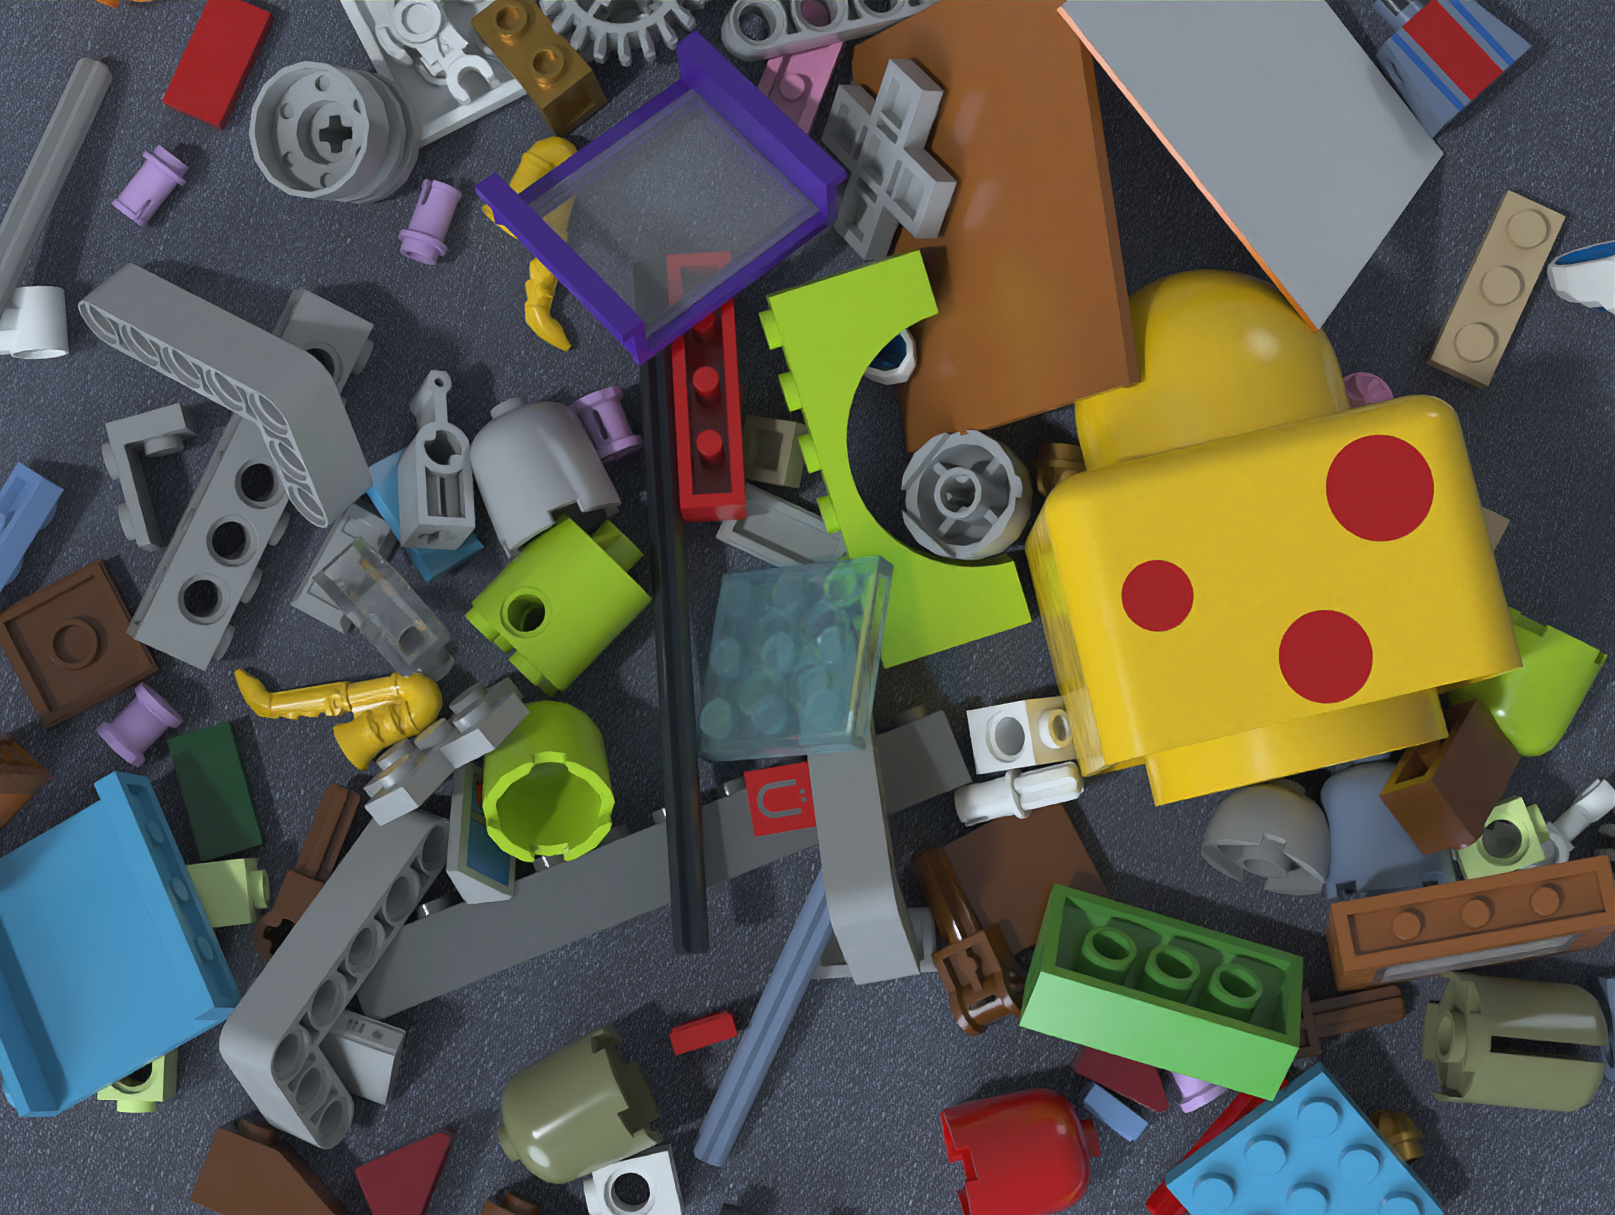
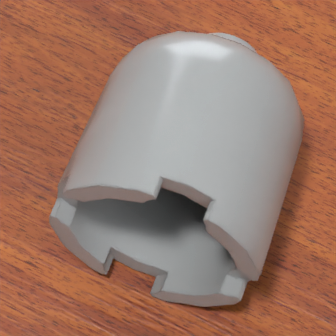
(534, 466)

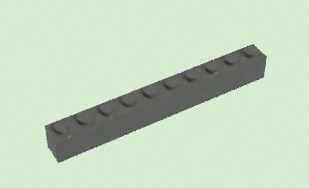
(627, 877)

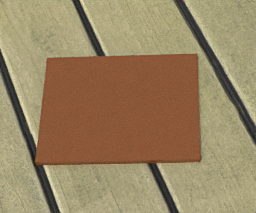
(1031, 236)

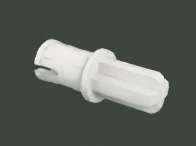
(1018, 793)

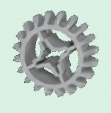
(592, 25)

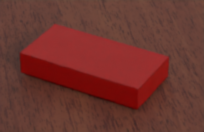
(218, 61)

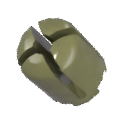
(1482, 1006)

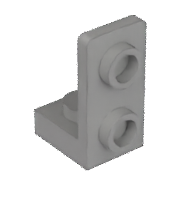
(159, 435)

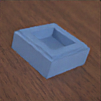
(1111, 1111)

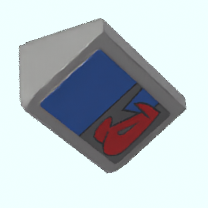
(473, 858)

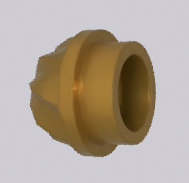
(1055, 464)
(1400, 1133)

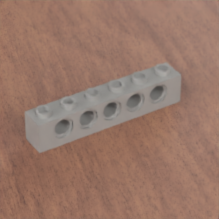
(218, 499)

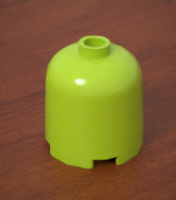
(1542, 697)
(548, 785)

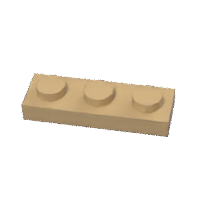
(1495, 289)

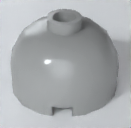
(966, 495)
(1271, 834)

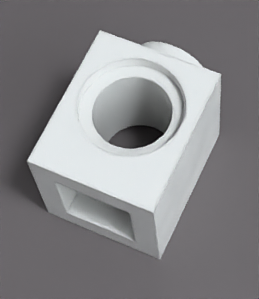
(1020, 734)
(659, 1171)

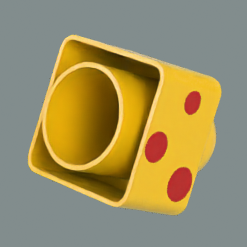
(1254, 559)

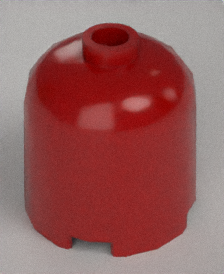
(1020, 1152)

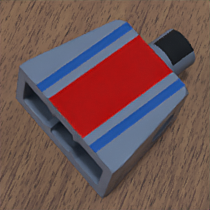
(1444, 55)

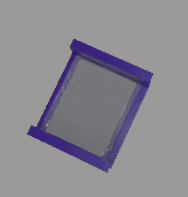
(675, 203)

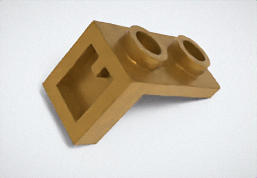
(541, 62)

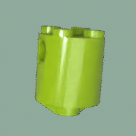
(570, 586)

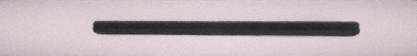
(674, 659)

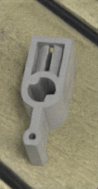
(434, 495)

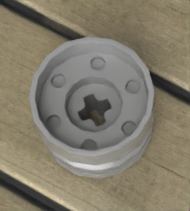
(305, 129)

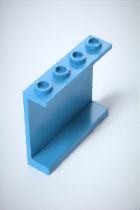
(102, 952)

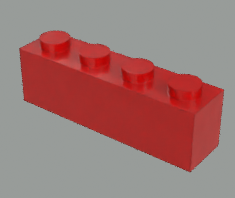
(709, 419)

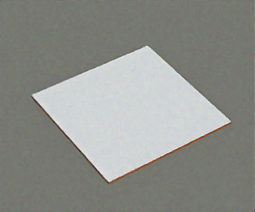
(1272, 125)

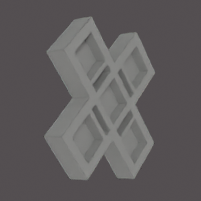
(887, 160)
(415, 771)

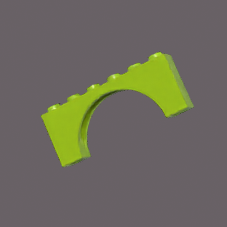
(828, 340)

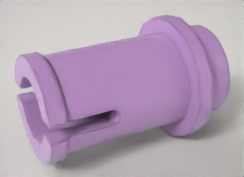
(151, 185)
(430, 222)

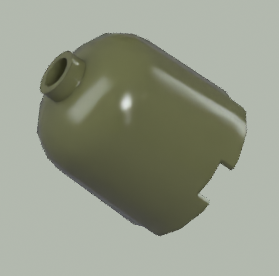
(578, 1110)

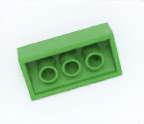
(1164, 992)

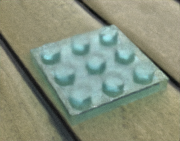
(794, 660)

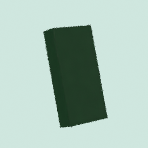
(216, 791)

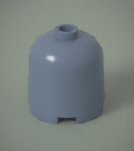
(1367, 841)

